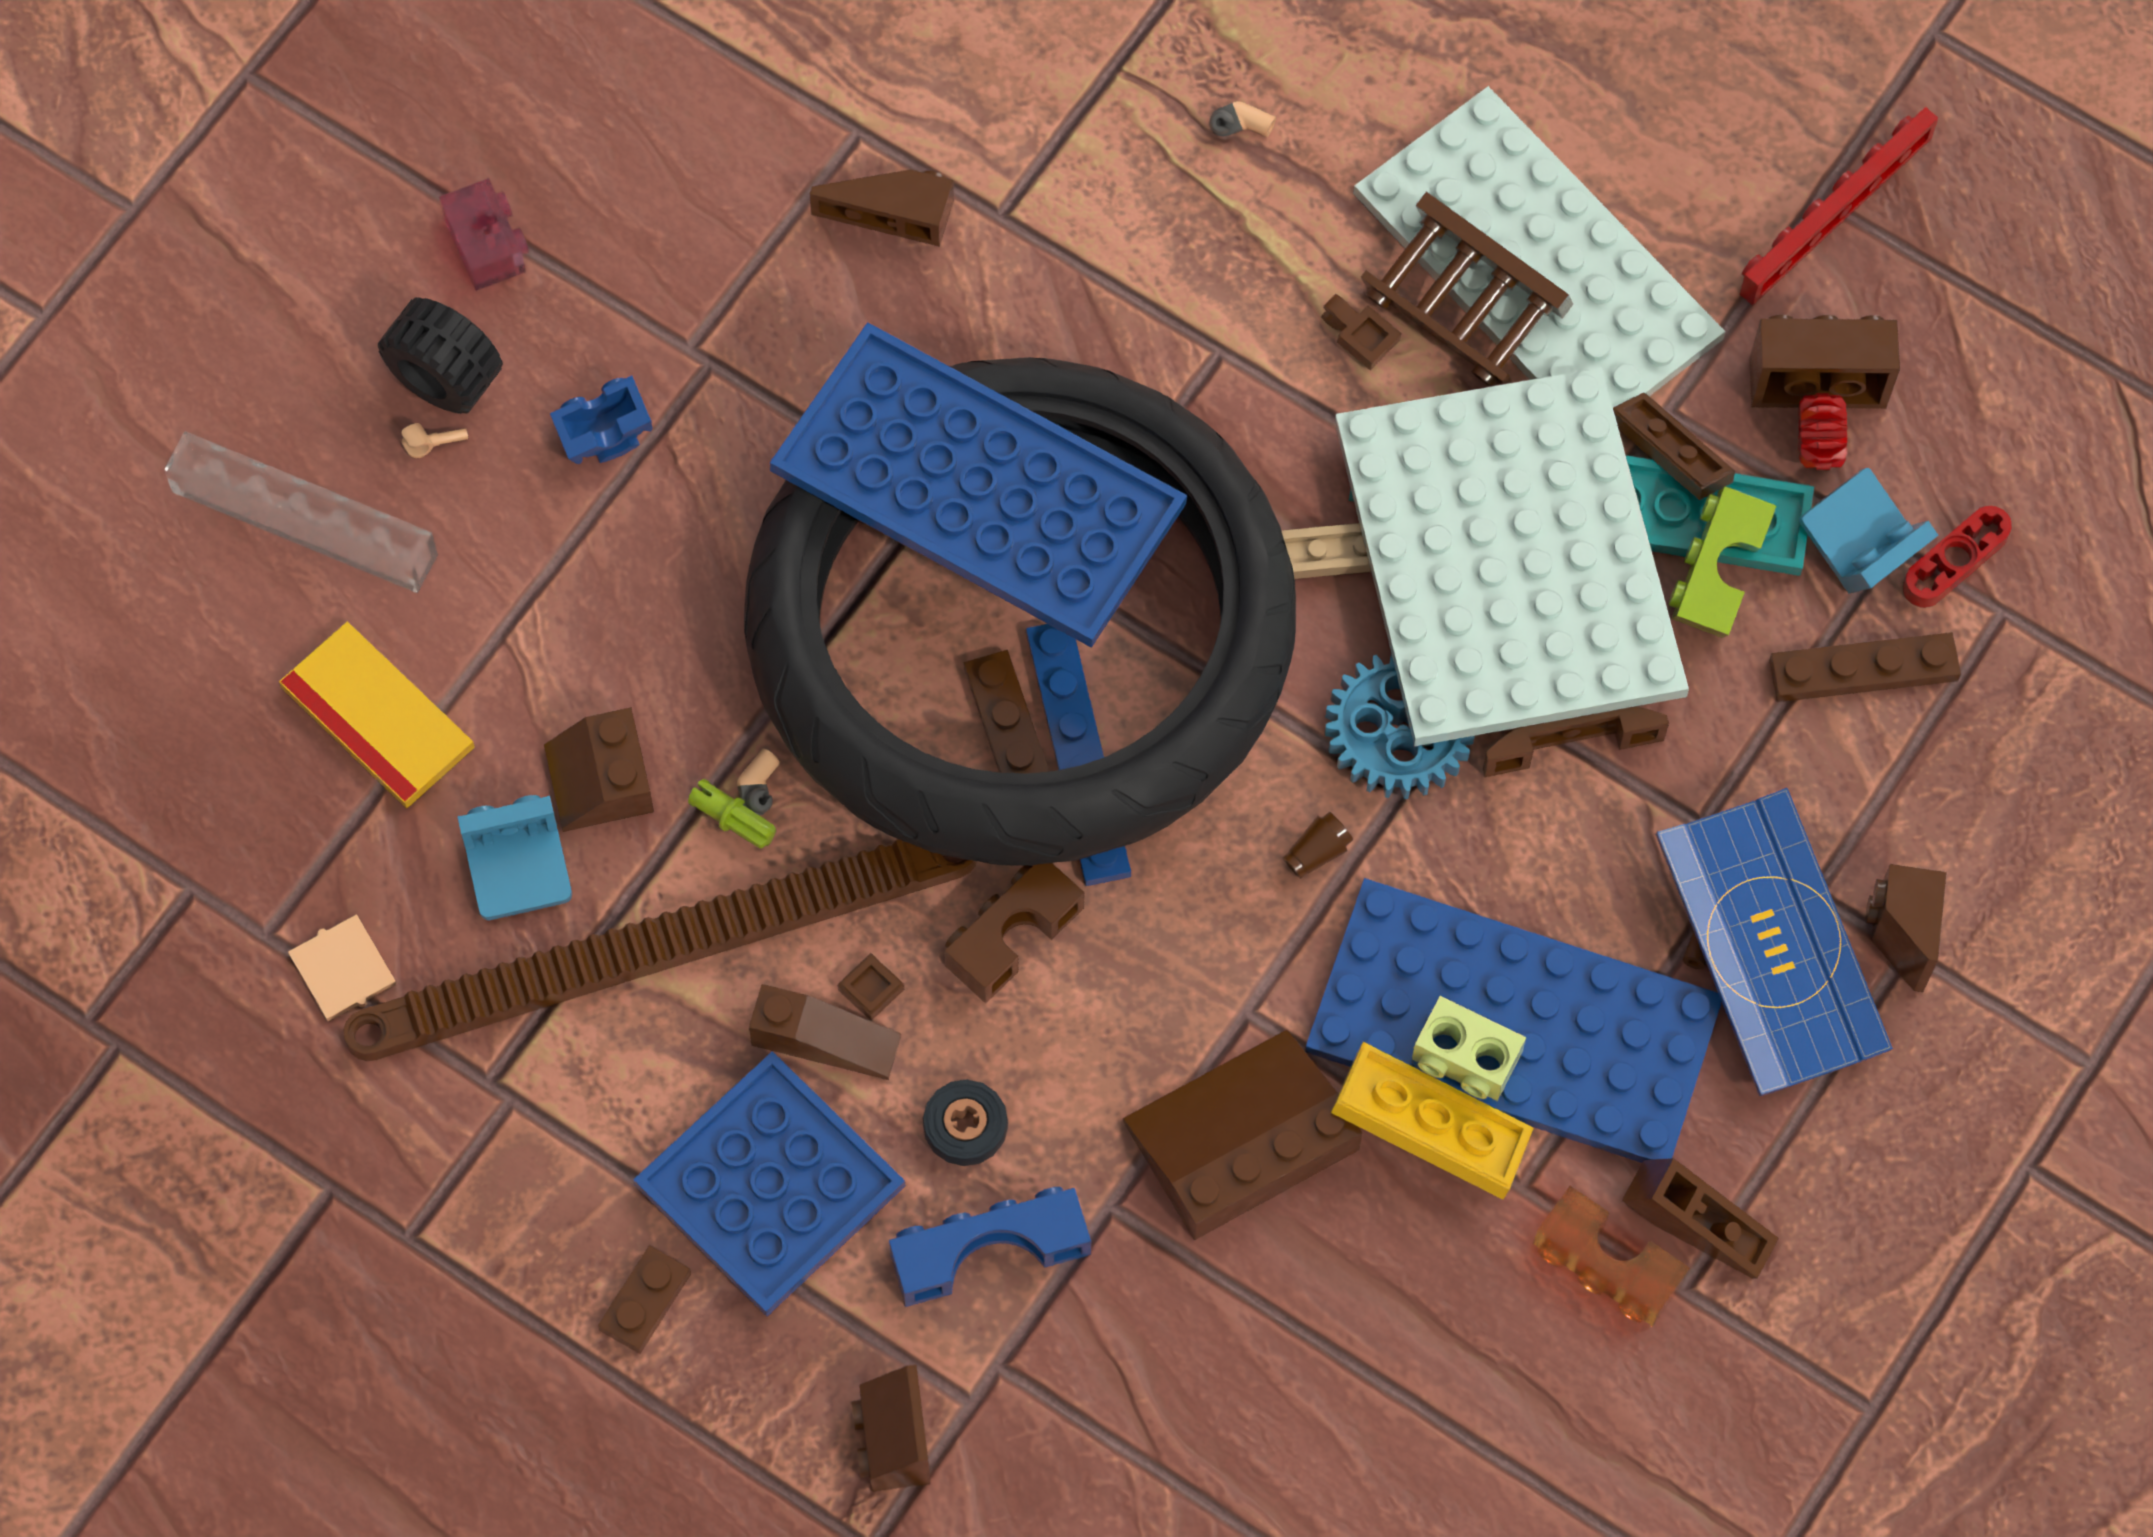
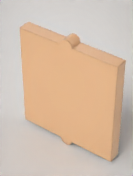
(342, 968)

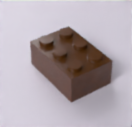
(1824, 356)

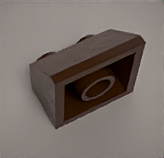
(599, 771)
(1908, 920)
(893, 1431)

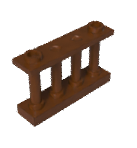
(1507, 273)

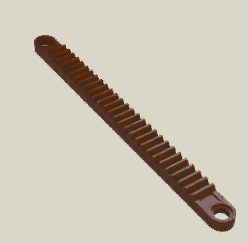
(650, 946)

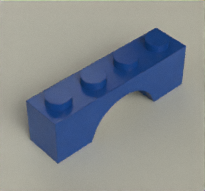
(1045, 1226)

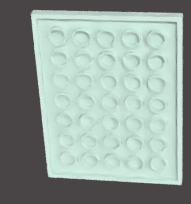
(1510, 556)

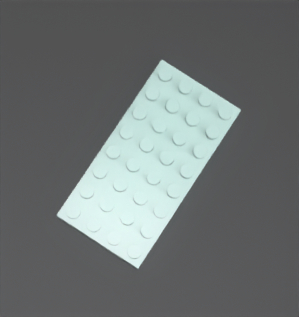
(1522, 196)

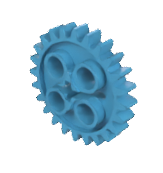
(1372, 752)

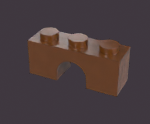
(1039, 898)

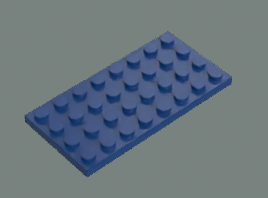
(979, 484)
(1605, 1040)

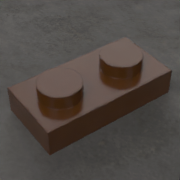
(644, 1299)

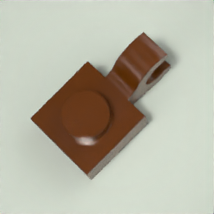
(1363, 335)

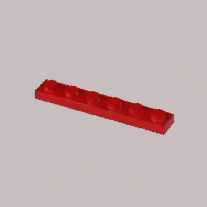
(1848, 194)

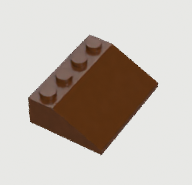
(1242, 1133)

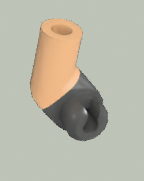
(1239, 117)
(753, 785)

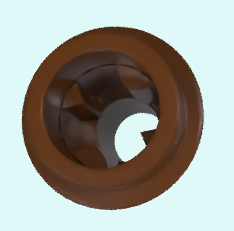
(1318, 845)

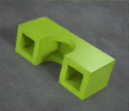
(1704, 597)

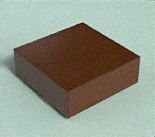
(871, 986)

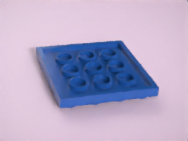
(769, 1183)

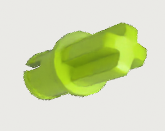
(732, 814)

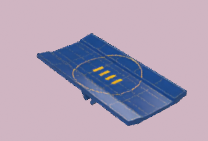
(1774, 942)

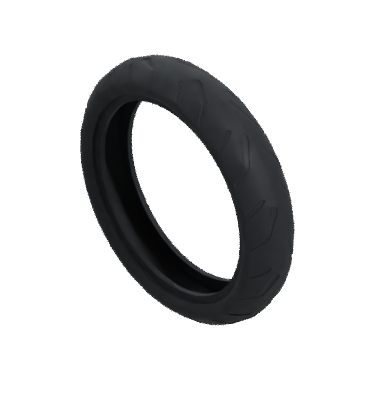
(1073, 809)

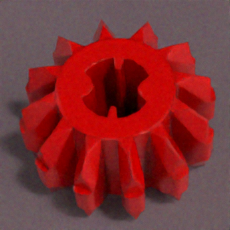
(1822, 431)

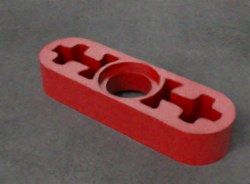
(1951, 575)

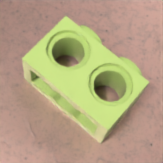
(1474, 1038)

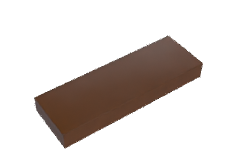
(1672, 446)

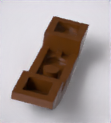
(1631, 727)

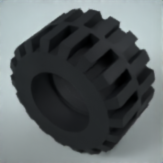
(440, 355)

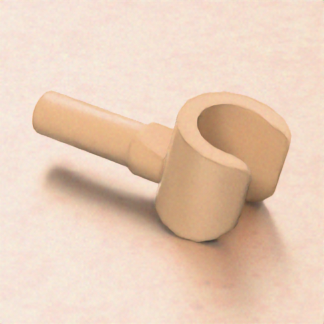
(420, 444)

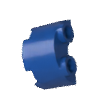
(603, 425)

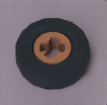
(973, 1144)

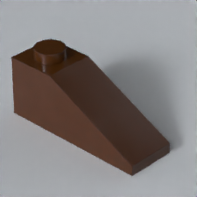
(893, 203)
(821, 1033)
(1699, 1215)

